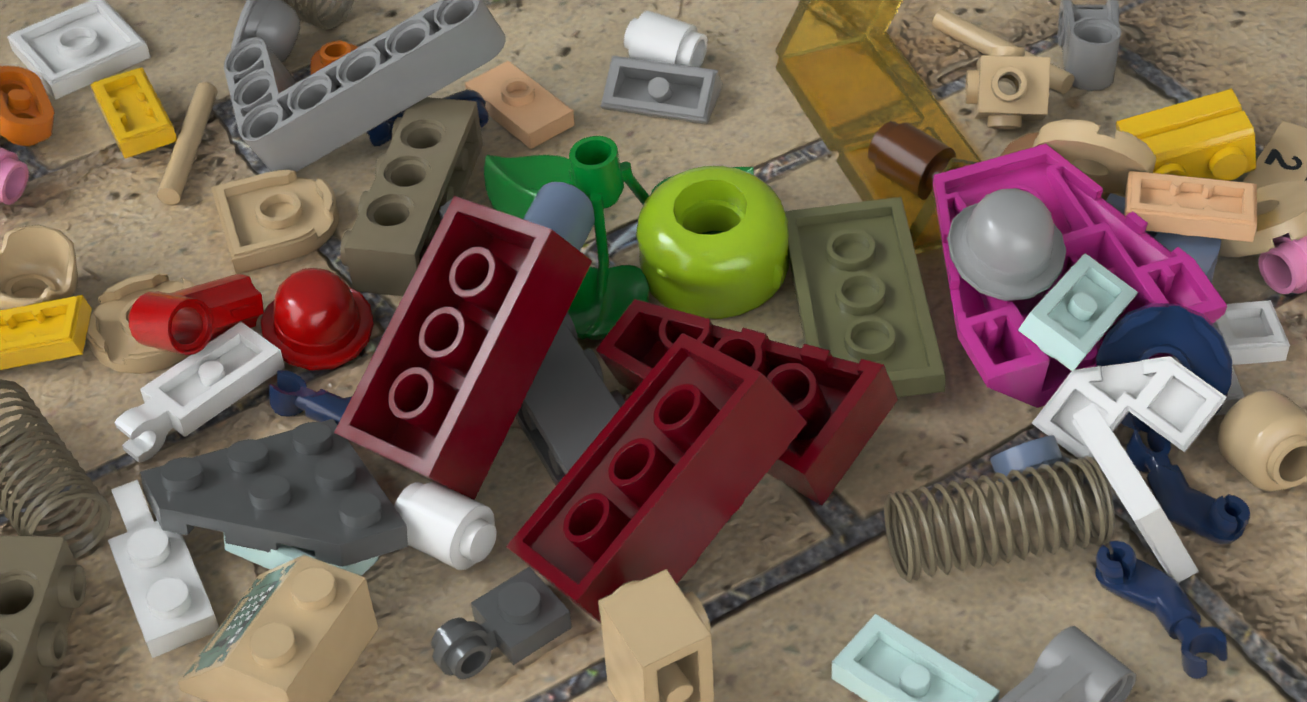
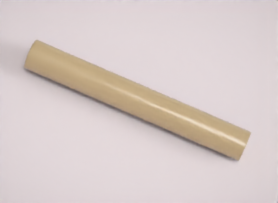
(984, 40)
(187, 144)

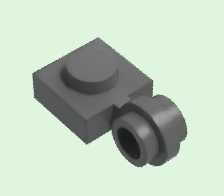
(513, 616)

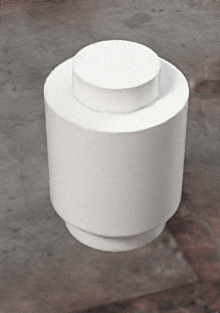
(665, 40)
(446, 524)

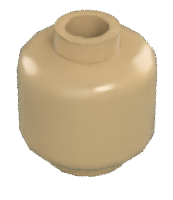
(1266, 440)

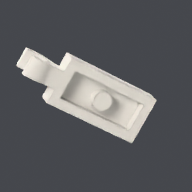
(199, 389)
(159, 577)

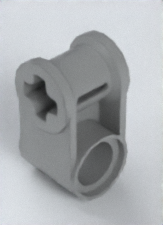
(1089, 42)

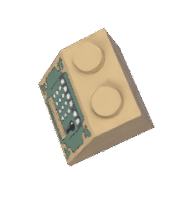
(287, 637)

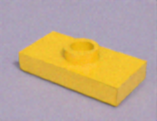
(133, 112)
(43, 331)

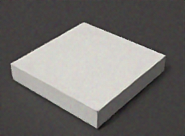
(78, 47)
(1134, 493)

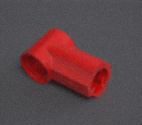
(195, 315)

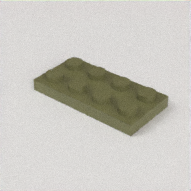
(865, 290)

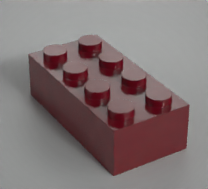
(464, 345)

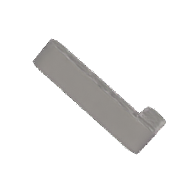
(306, 120)

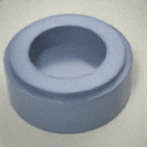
(1029, 454)

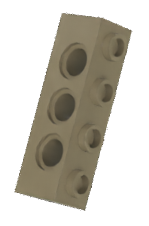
(422, 170)
(36, 603)

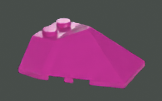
(1089, 226)

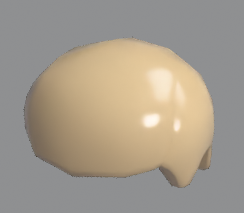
(36, 266)

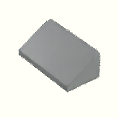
(661, 89)

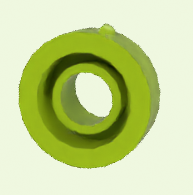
(717, 272)

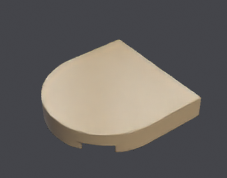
(275, 217)

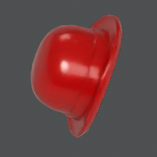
(317, 320)

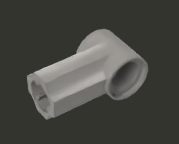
(1074, 671)

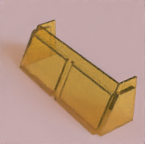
(853, 83)

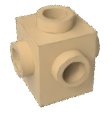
(1026, 75)

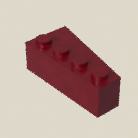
(834, 395)

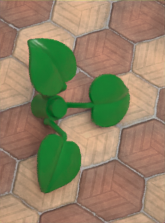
(598, 173)

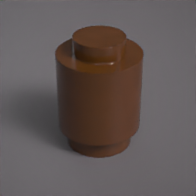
(909, 157)

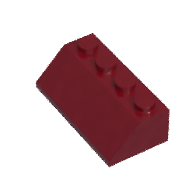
(659, 476)

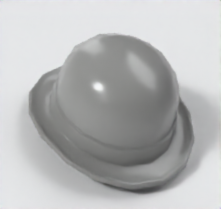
(271, 21)
(1007, 245)

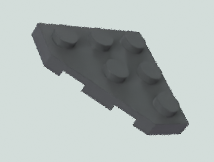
(278, 490)

